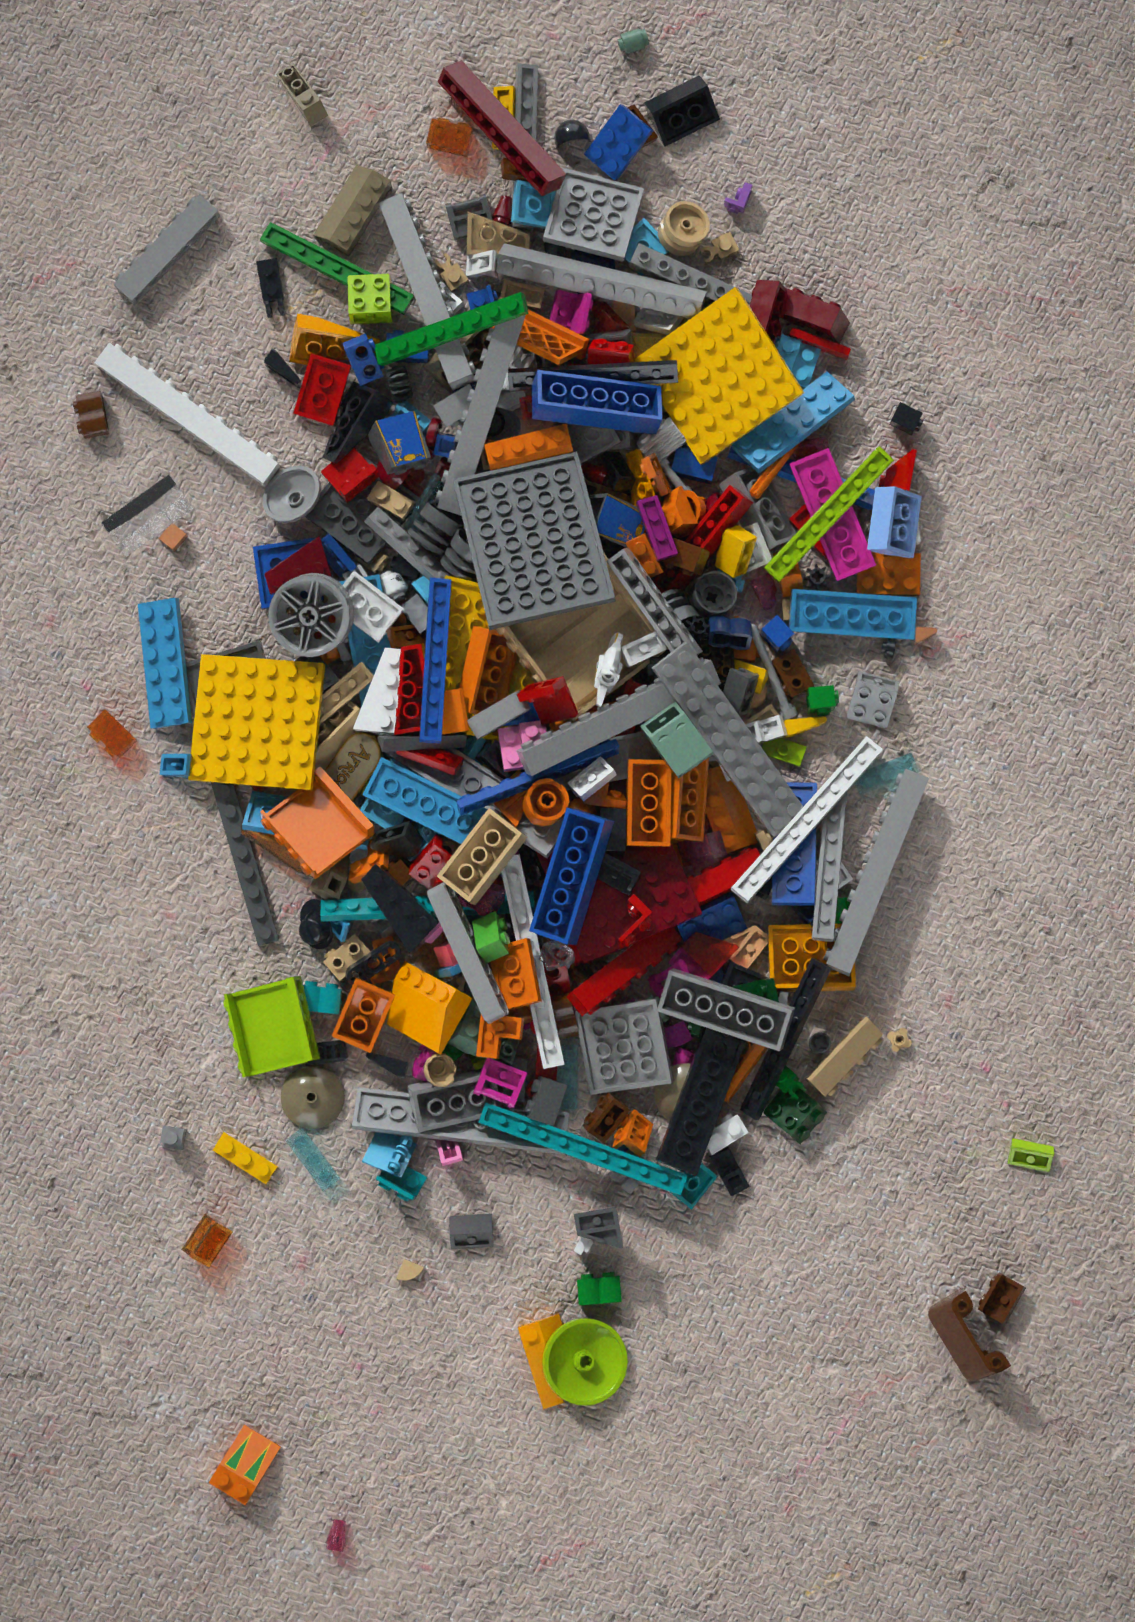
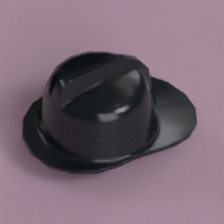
(503, 425)
(311, 929)

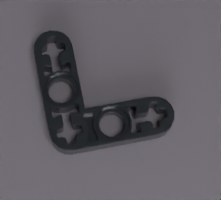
(362, 964)

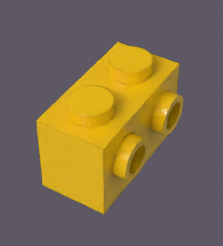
(735, 551)

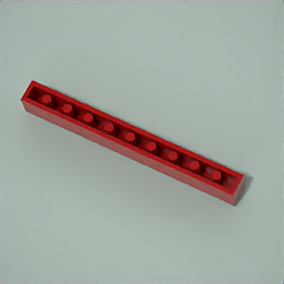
(712, 882)

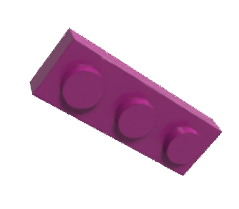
(657, 528)

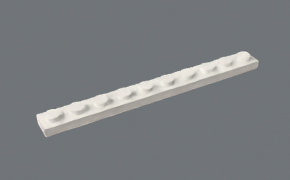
(806, 820)
(521, 919)

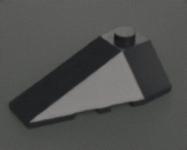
(360, 410)

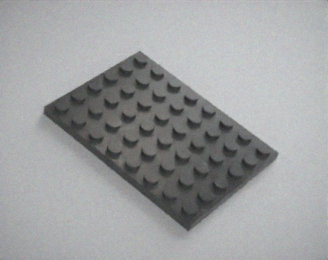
(533, 540)

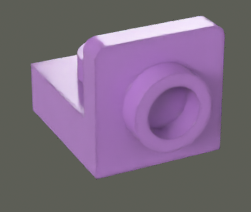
(742, 195)

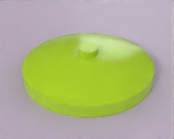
(585, 1361)

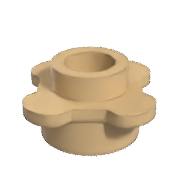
(893, 1036)

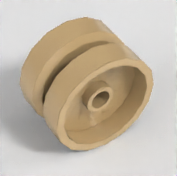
(683, 228)

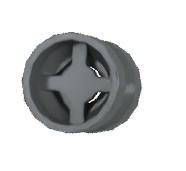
(822, 1043)

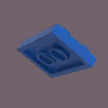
(618, 142)
(718, 919)

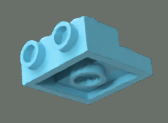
(798, 357)

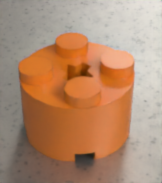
(551, 792)

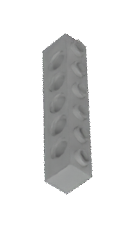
(670, 270)
(651, 601)

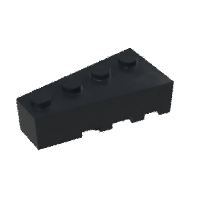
(402, 909)

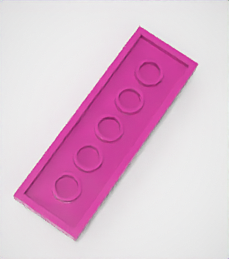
(845, 540)

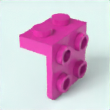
(572, 310)

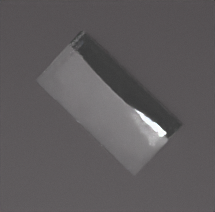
(147, 515)

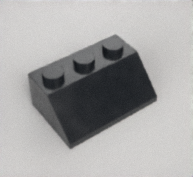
(682, 110)

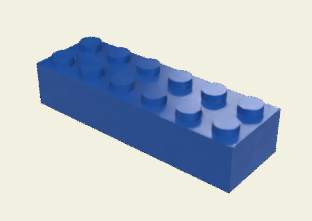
(596, 402)
(571, 876)

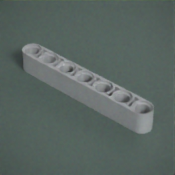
(462, 942)

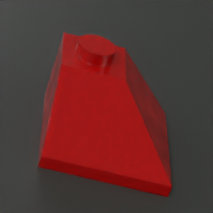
(900, 472)

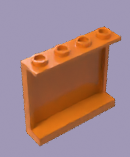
(318, 825)

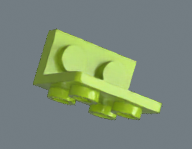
(369, 299)

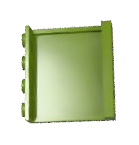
(271, 1026)

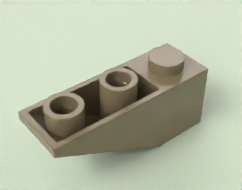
(302, 94)
(332, 882)

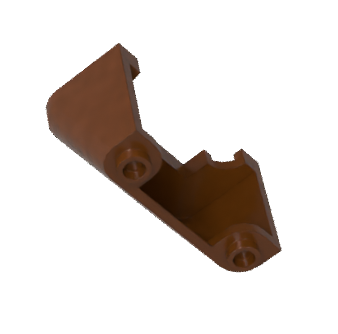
(948, 1322)

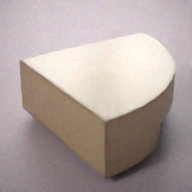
(409, 1270)

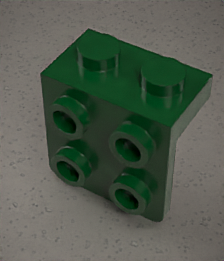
(795, 1116)

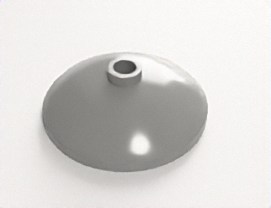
(291, 494)

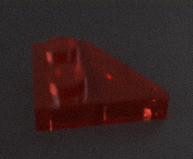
(708, 951)

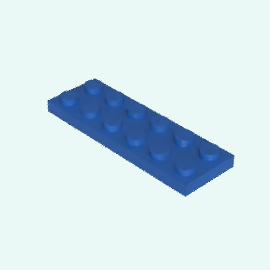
(795, 879)

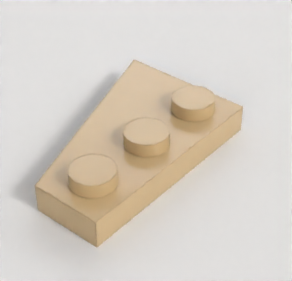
(489, 235)

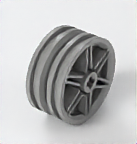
(316, 586)

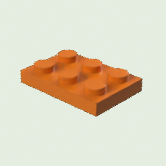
(891, 576)
(517, 975)

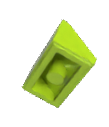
(1030, 1155)

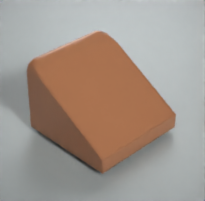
(173, 537)
(923, 633)

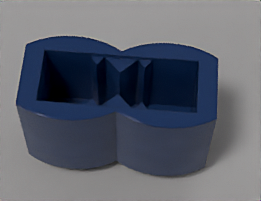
(729, 632)

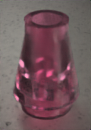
(337, 1536)

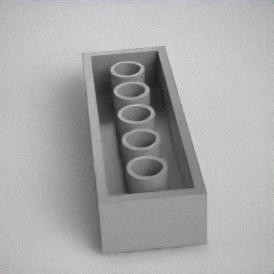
(726, 1009)

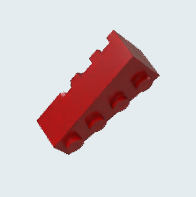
(410, 689)

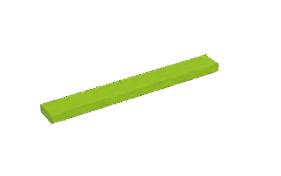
(828, 514)

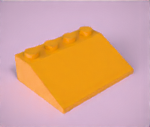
(791, 952)
(425, 1007)

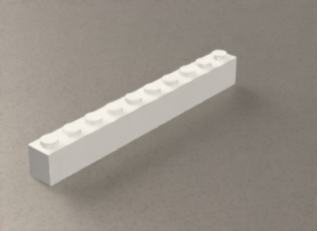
(187, 414)

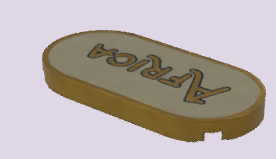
(355, 763)

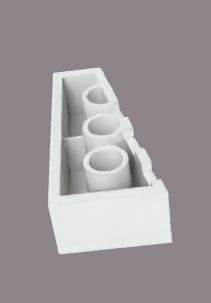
(380, 704)

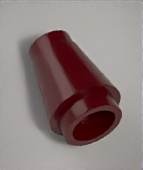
(503, 211)

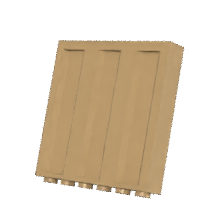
(574, 640)

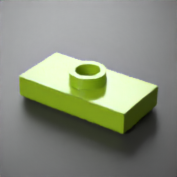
(785, 751)

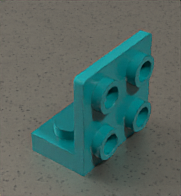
(407, 1186)

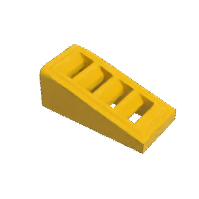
(800, 725)

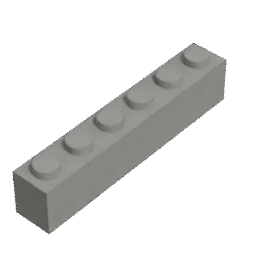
(166, 249)

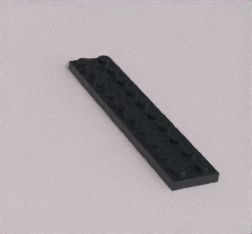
(704, 1089)

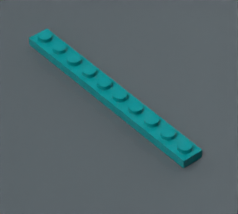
(368, 909)
(583, 1149)

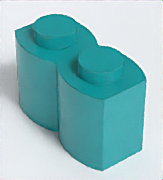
(323, 999)

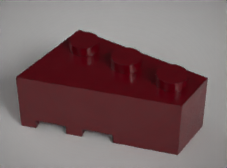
(815, 314)
(306, 560)

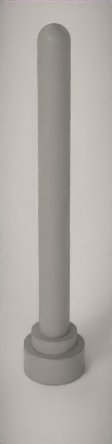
(787, 710)

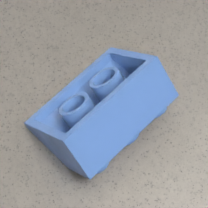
(894, 522)

